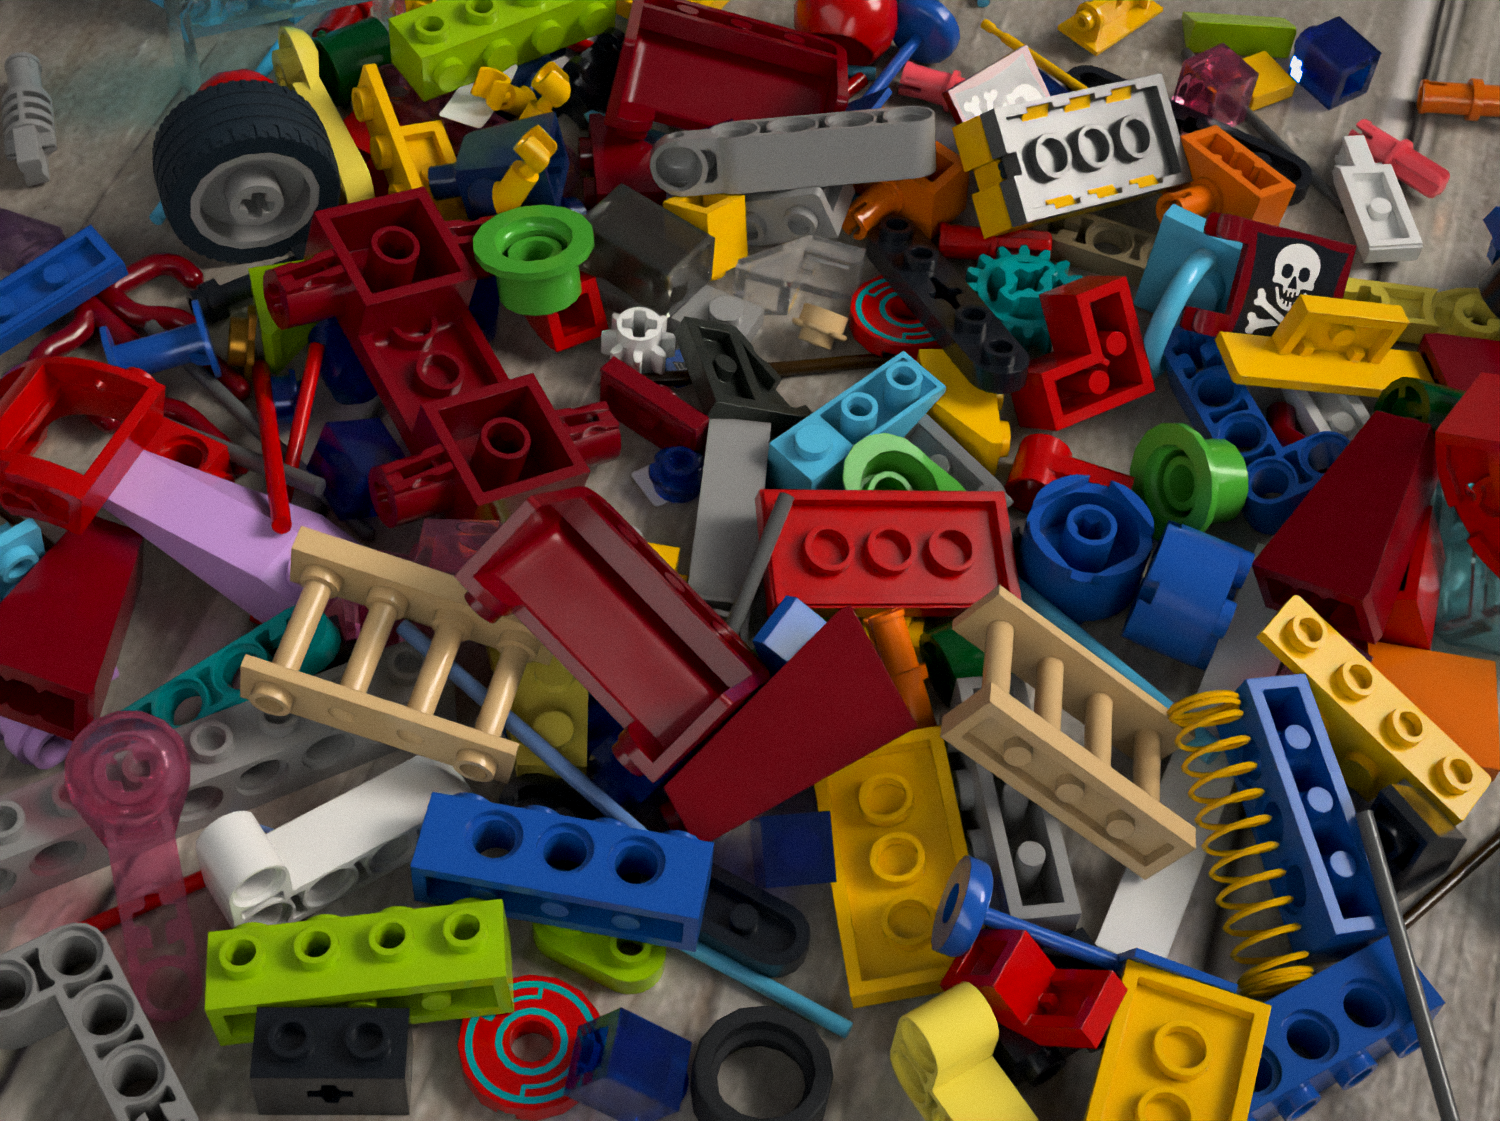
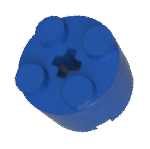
(1086, 546)
(1187, 595)

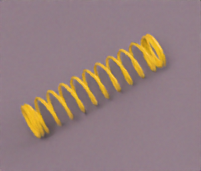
(1272, 981)

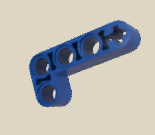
(1240, 421)

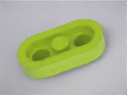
(600, 959)

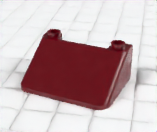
(709, 65)
(615, 623)

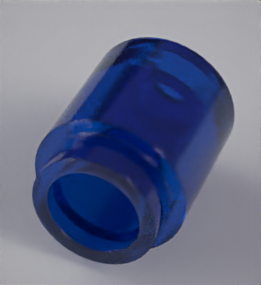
(340, 365)

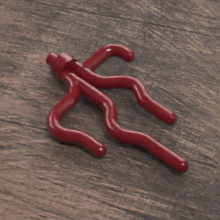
(117, 310)

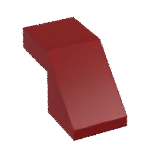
(1033, 995)

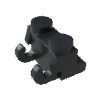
(592, 77)

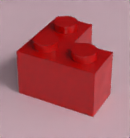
(1095, 355)

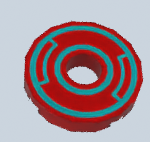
(877, 325)
(518, 1086)

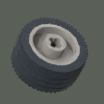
(244, 170)

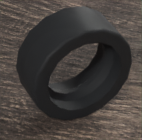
(765, 1028)

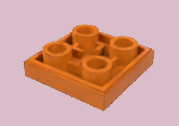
(1451, 692)

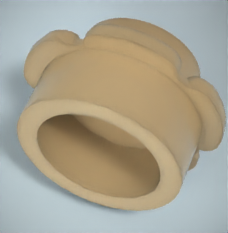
(820, 326)

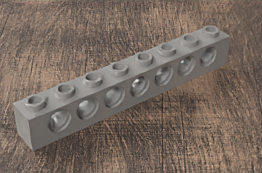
(236, 765)

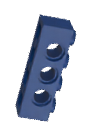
(1309, 819)
(585, 899)
(1341, 1050)

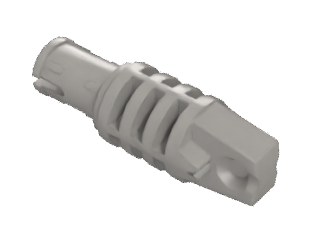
(28, 118)

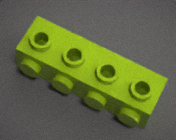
(450, 40)
(426, 959)

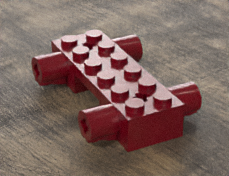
(403, 299)

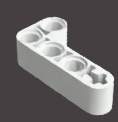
(322, 852)

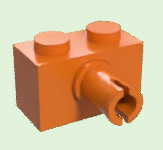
(1228, 180)
(922, 200)

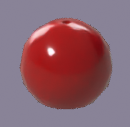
(858, 25)

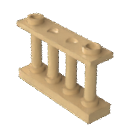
(393, 591)
(1047, 764)

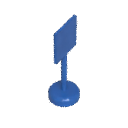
(924, 34)
(966, 908)

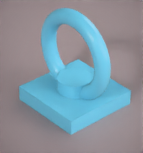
(1183, 272)

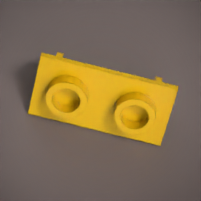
(1106, 22)

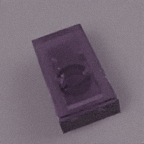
(25, 239)

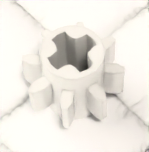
(639, 340)

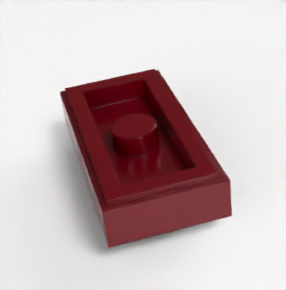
(651, 408)

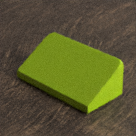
(1241, 33)

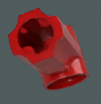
(1044, 459)

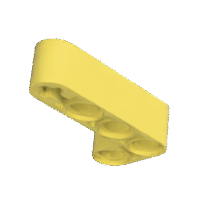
(948, 1063)

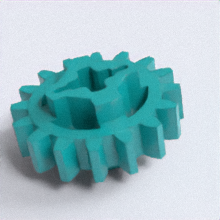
(1014, 291)

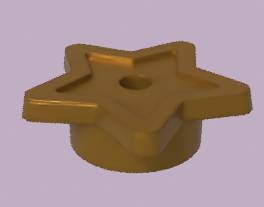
(242, 342)

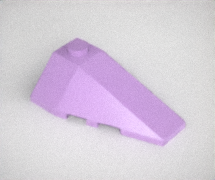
(216, 531)

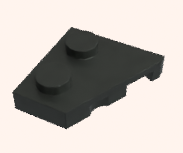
(732, 377)

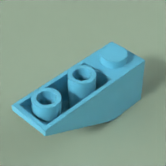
(882, 402)

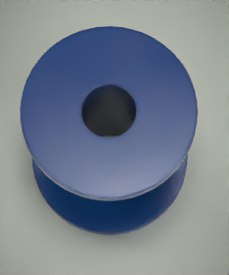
(165, 349)

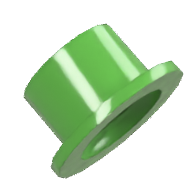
(535, 256)
(1188, 477)

